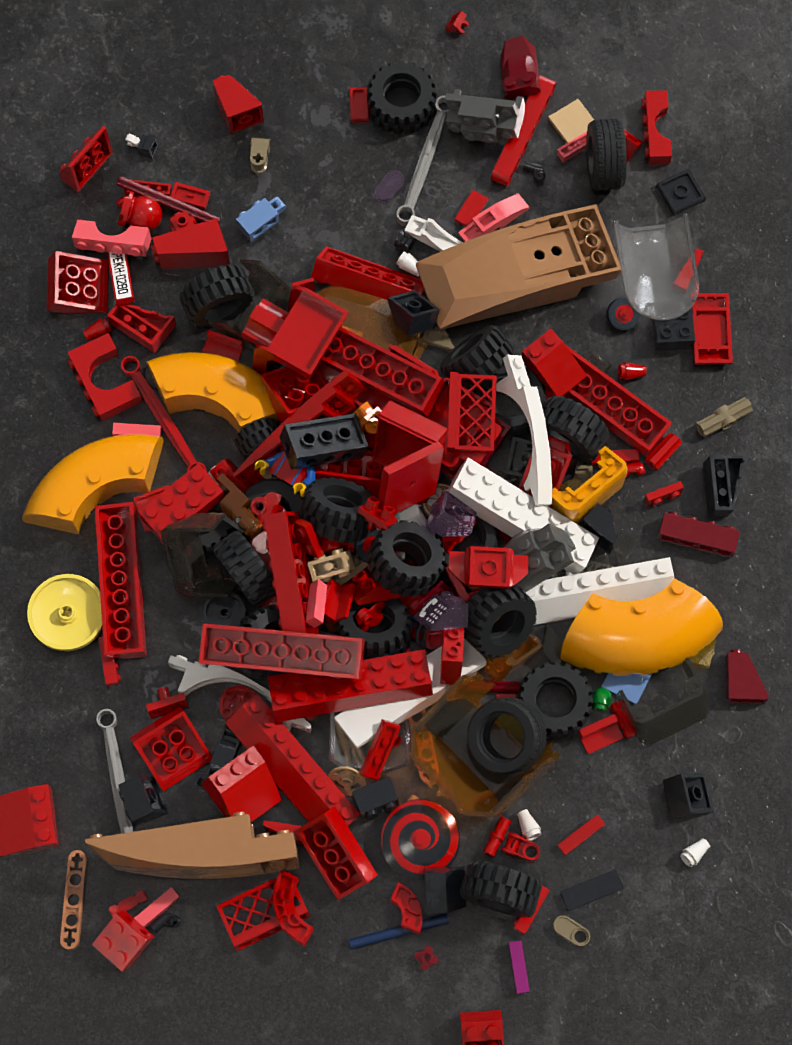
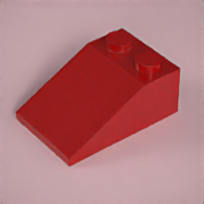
(553, 363)

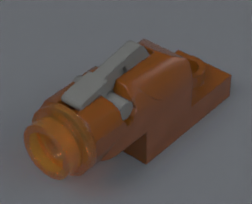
(235, 509)

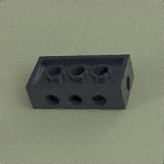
(323, 441)

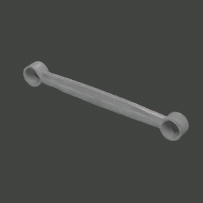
(424, 162)
(115, 770)

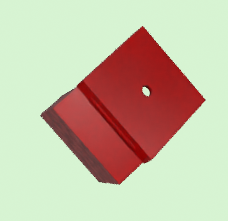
(410, 451)

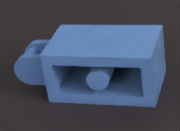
(260, 217)

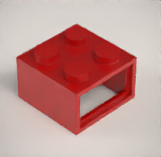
(123, 940)

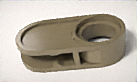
(567, 928)

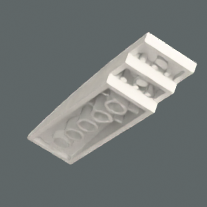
(362, 723)

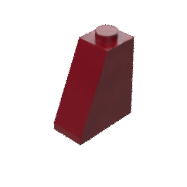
(742, 680)

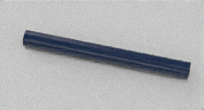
(395, 932)

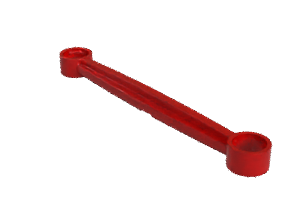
(160, 413)

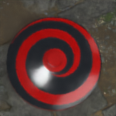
(419, 837)

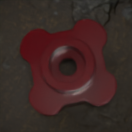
(420, 956)

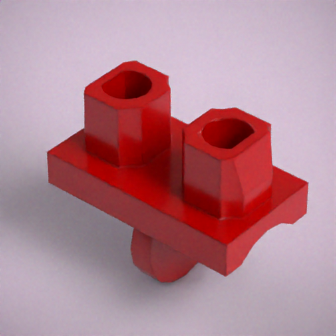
(375, 516)

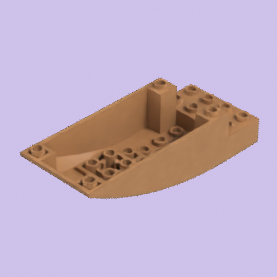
(502, 276)
(199, 850)

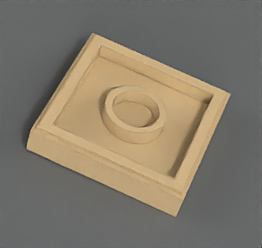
(571, 121)

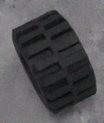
(254, 435)

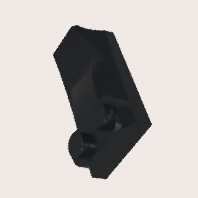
(520, 454)

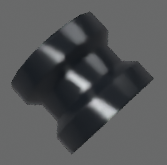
(404, 242)

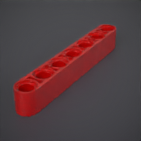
(516, 147)

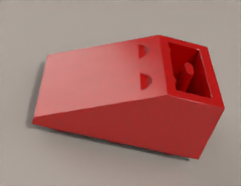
(482, 1028)

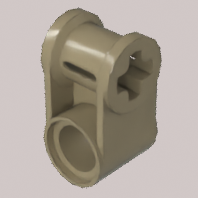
(259, 153)

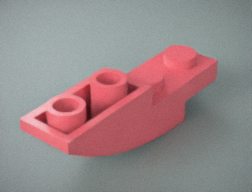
(494, 217)

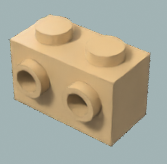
(325, 567)

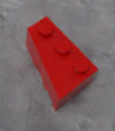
(141, 325)

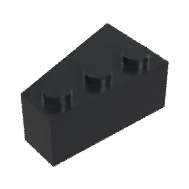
(721, 483)

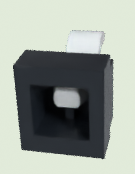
(146, 146)

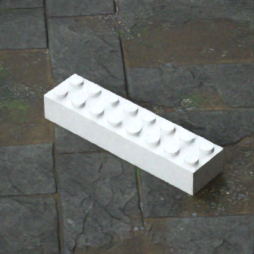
(515, 510)

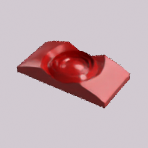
(712, 329)

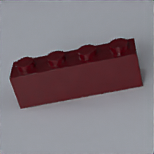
(698, 534)

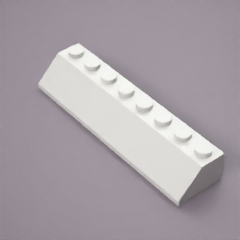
(565, 596)

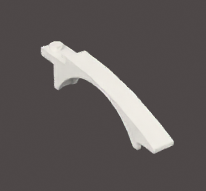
(430, 233)
(519, 388)
(198, 676)

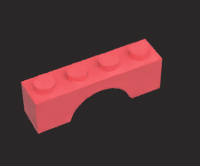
(133, 241)

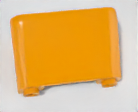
(598, 489)

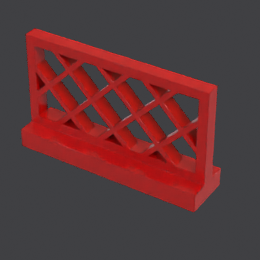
(454, 412)
(265, 928)

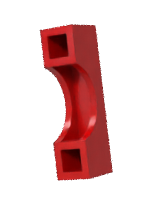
(658, 147)

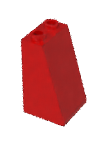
(191, 247)

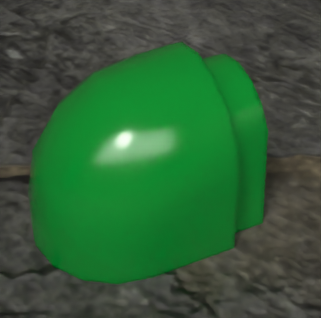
(601, 700)

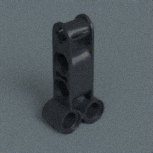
(224, 753)

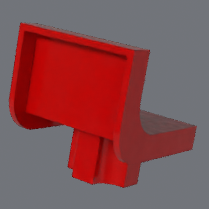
(295, 336)

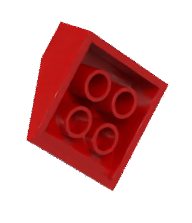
(86, 160)
(77, 284)
(290, 389)
(368, 589)
(171, 748)
(243, 786)
(27, 821)

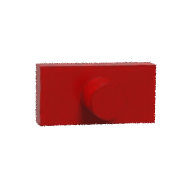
(166, 703)

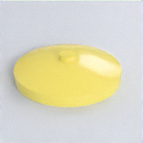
(65, 612)

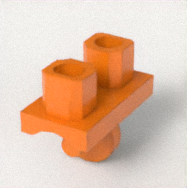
(366, 417)

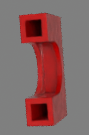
(106, 402)

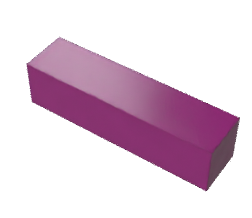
(518, 967)

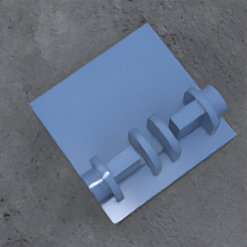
(631, 685)

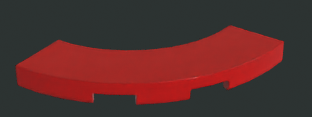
(285, 909)

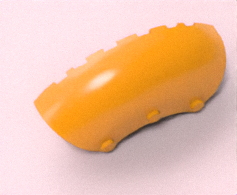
(211, 385)
(92, 477)
(641, 633)

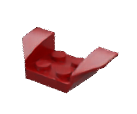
(488, 567)

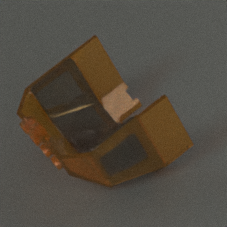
(443, 753)

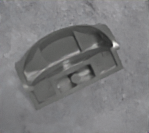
(480, 116)
(542, 564)

